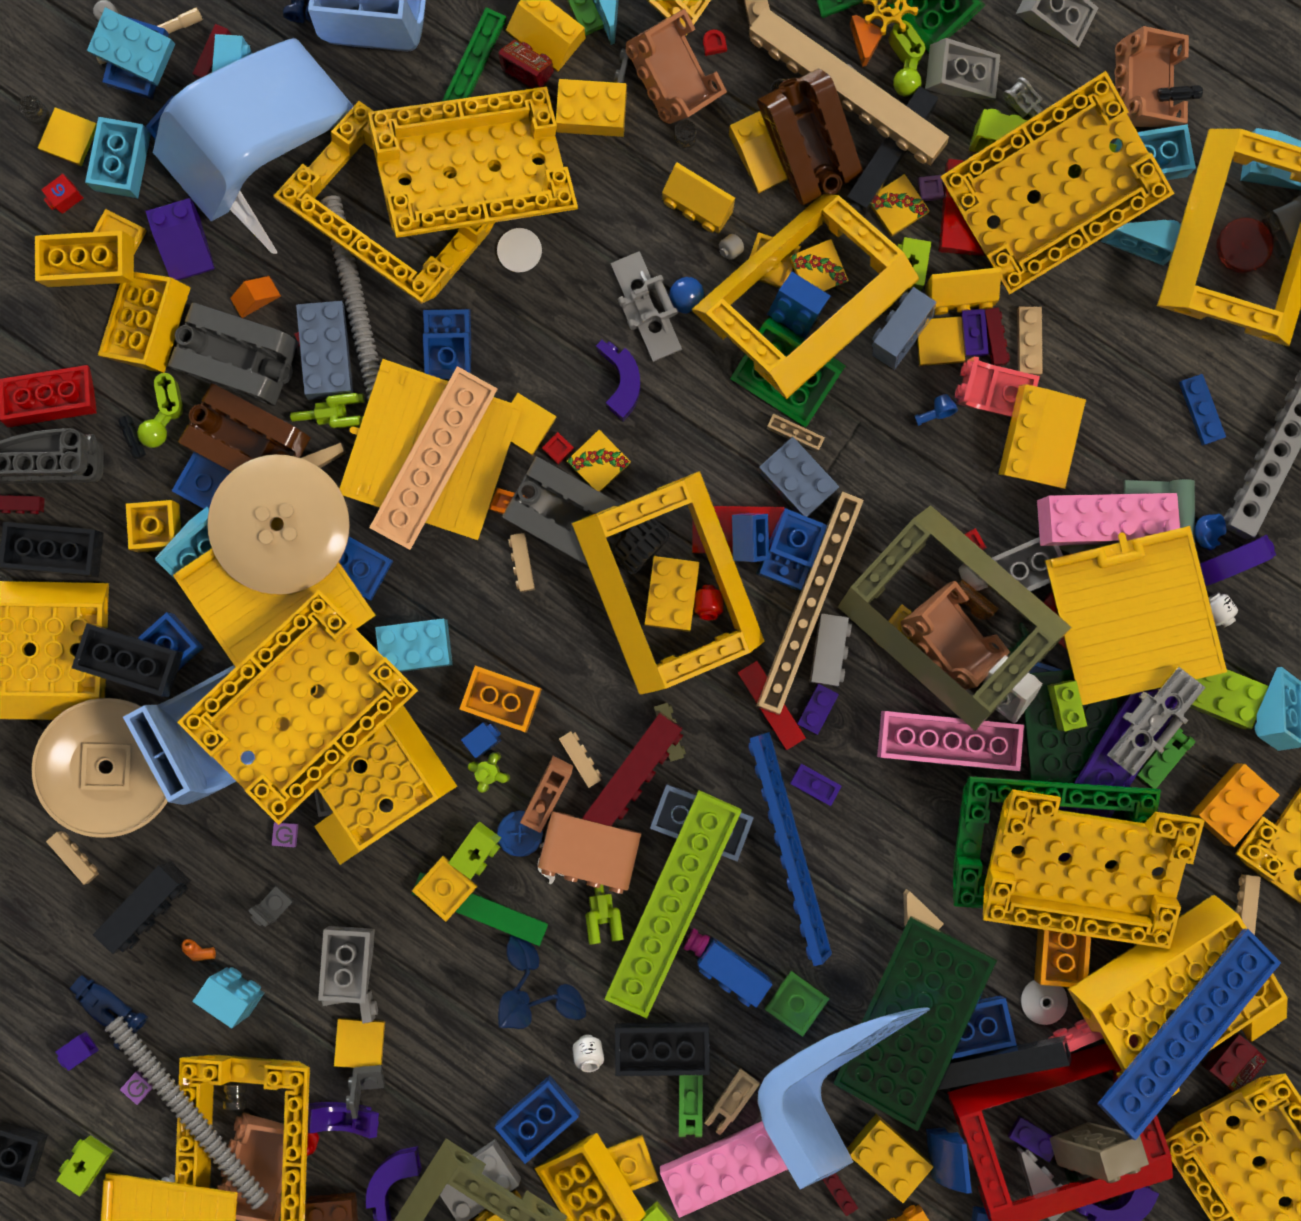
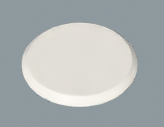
(519, 250)

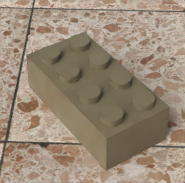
(1099, 1152)

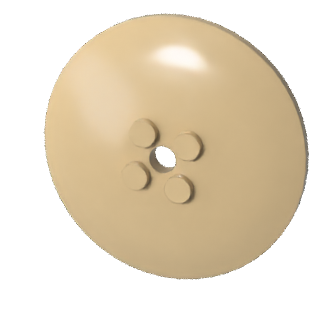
(312, 532)
(69, 774)

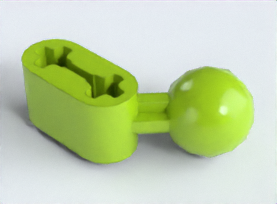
(910, 51)
(153, 431)

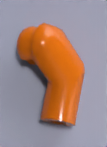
(195, 952)

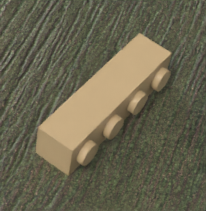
(789, 429)
(522, 562)
(579, 758)
(72, 857)
(1248, 900)

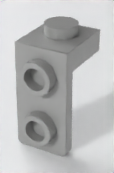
(367, 1010)

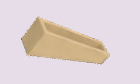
(326, 455)

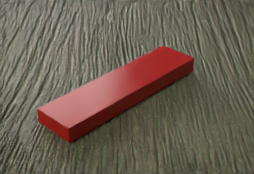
(782, 724)

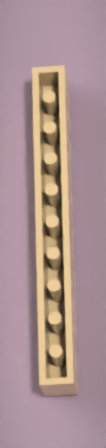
(853, 89)
(809, 603)

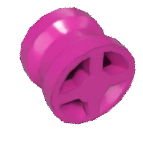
(696, 942)

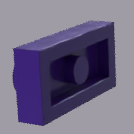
(974, 333)
(817, 709)
(815, 784)
(1032, 1138)

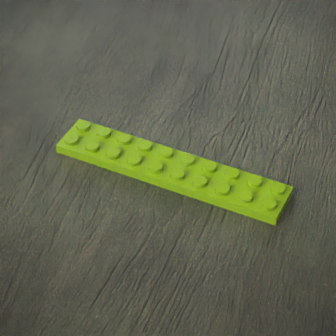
(673, 904)

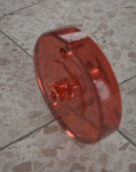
(1244, 245)

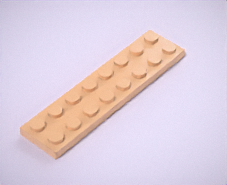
(433, 458)

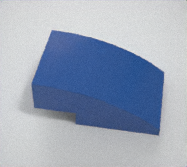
(446, 341)
(792, 549)
(949, 1159)

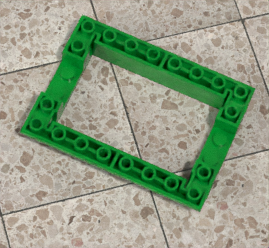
(975, 811)

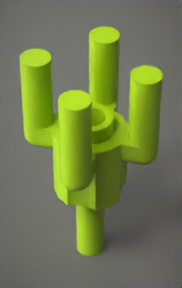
(332, 411)
(488, 772)
(600, 913)

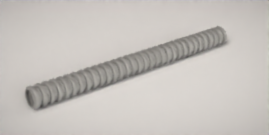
(355, 303)
(187, 1113)

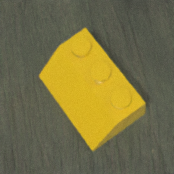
(546, 30)
(697, 199)
(964, 290)

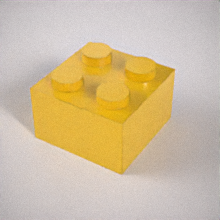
(152, 524)

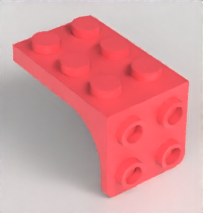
(991, 386)
(1082, 1035)

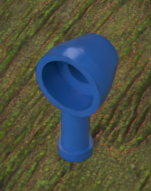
(943, 408)

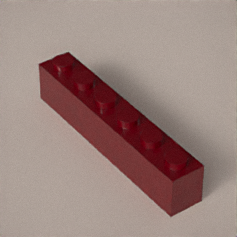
(634, 771)

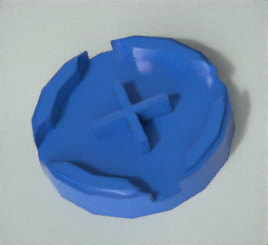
(516, 837)

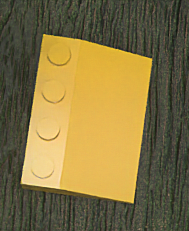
(757, 152)
(144, 321)
(1042, 436)
(589, 1184)

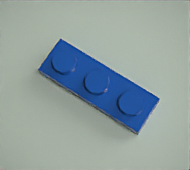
(1202, 409)

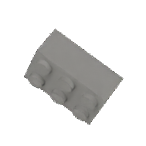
(497, 1169)

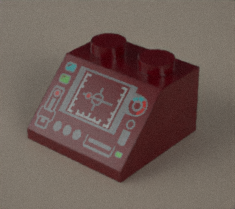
(525, 64)
(1234, 1062)

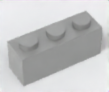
(830, 650)

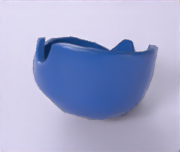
(686, 294)
(1209, 529)

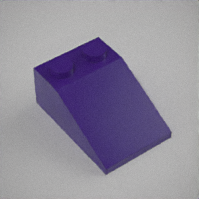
(180, 239)

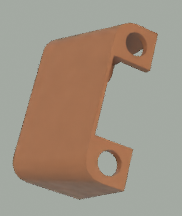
(1143, 67)
(671, 69)
(951, 638)
(589, 852)
(260, 1149)

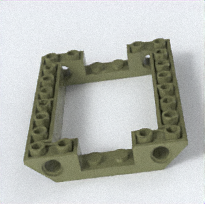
(911, 540)
(464, 1173)

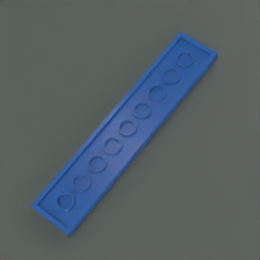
(362, 564)
(791, 848)
(1188, 1034)

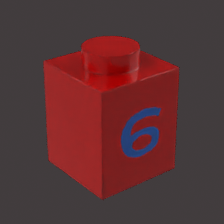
(61, 194)

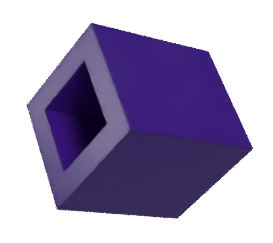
(76, 1051)

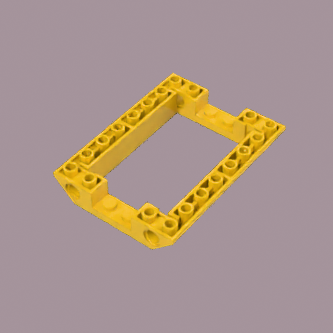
(307, 182)
(1179, 286)
(791, 372)
(672, 670)
(198, 1079)

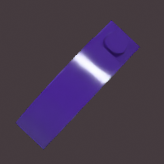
(628, 392)
(1237, 560)
(335, 1117)
(398, 1165)
(1129, 1207)

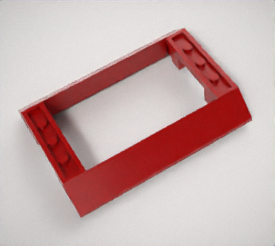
(968, 1106)

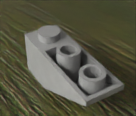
(1037, 1178)

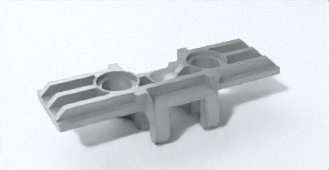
(640, 309)
(1151, 716)

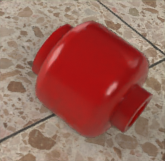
(708, 602)

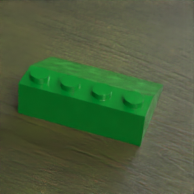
(940, 17)
(804, 401)

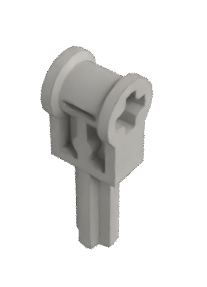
(1026, 100)

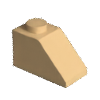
(917, 909)

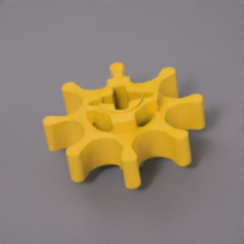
(889, 15)

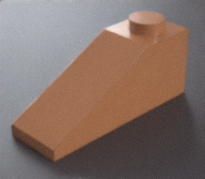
(547, 794)

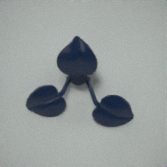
(515, 1004)

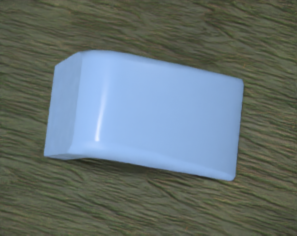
(369, 23)
(242, 119)
(174, 757)
(793, 1102)

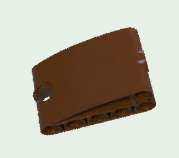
(810, 135)
(238, 431)

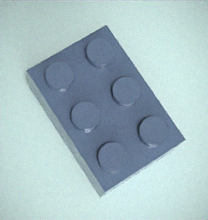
(903, 327)
(798, 478)

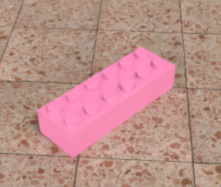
(1102, 517)
(950, 741)
(721, 1169)

